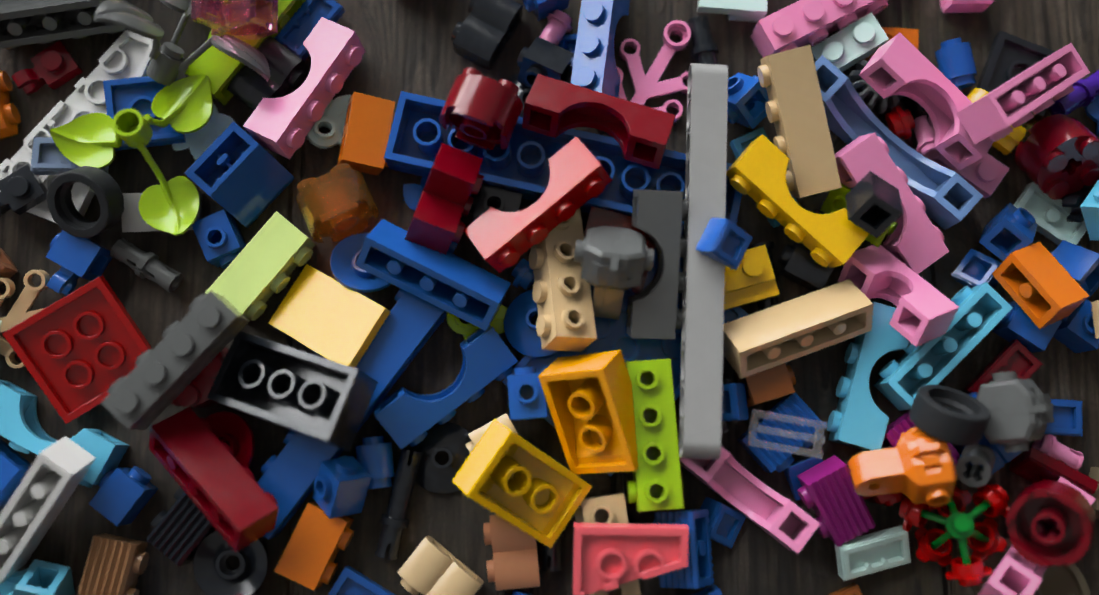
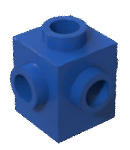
(746, 100)

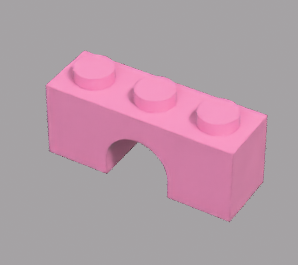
(920, 310)

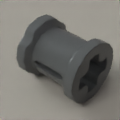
(975, 475)

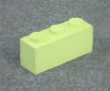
(263, 266)

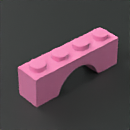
(905, 71)
(285, 121)
(915, 237)
(754, 499)
(1016, 574)

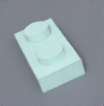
(852, 43)
(1050, 216)

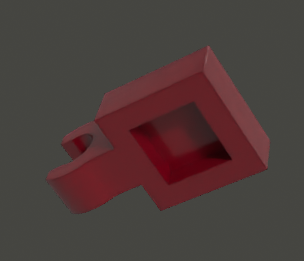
(52, 67)

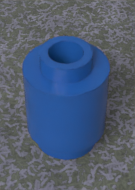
(957, 62)
(377, 461)

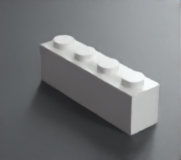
(39, 501)

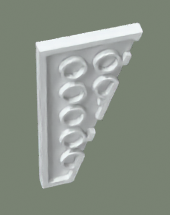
(124, 59)

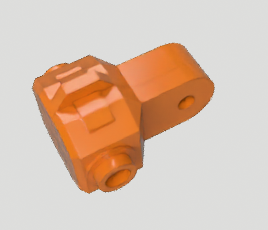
(916, 467)

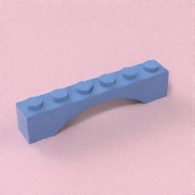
(942, 190)

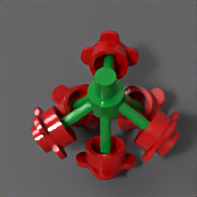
(980, 536)

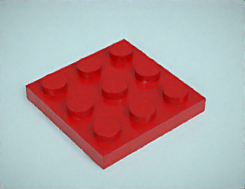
(79, 347)

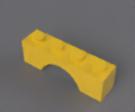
(762, 175)

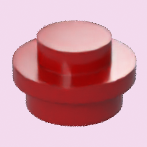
(900, 122)

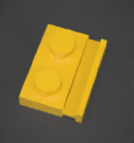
(751, 281)

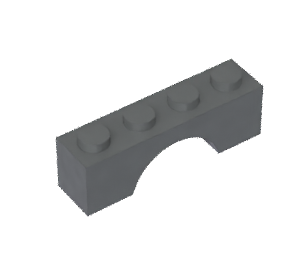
(654, 309)

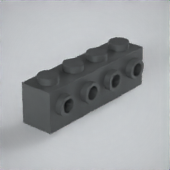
(49, 20)
(175, 361)

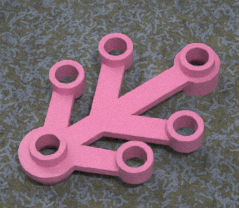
(647, 85)

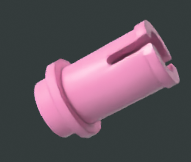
(557, 26)
(926, 137)
(1057, 450)

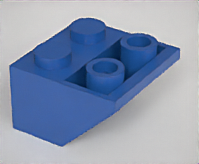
(239, 174)

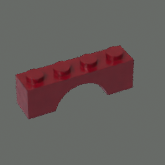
(560, 106)

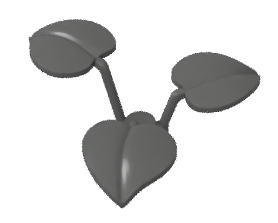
(168, 59)

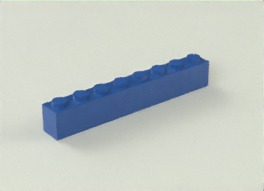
(394, 347)

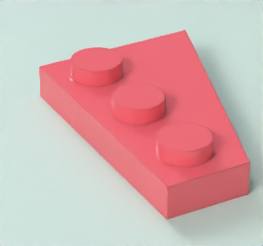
(625, 552)

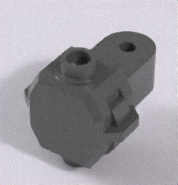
(612, 263)
(1016, 411)

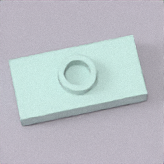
(873, 553)

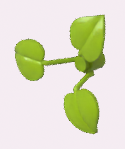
(93, 136)

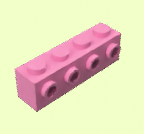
(809, 23)
(1026, 92)

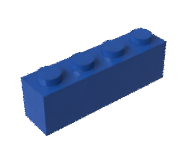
(433, 276)

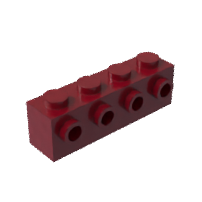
(213, 478)

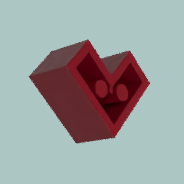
(446, 199)

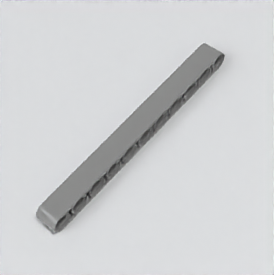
(703, 277)

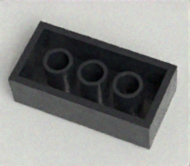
(293, 390)

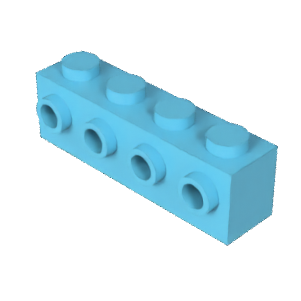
(931, 362)

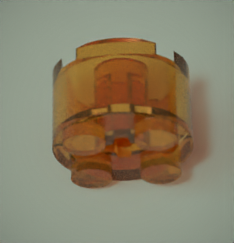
(336, 203)

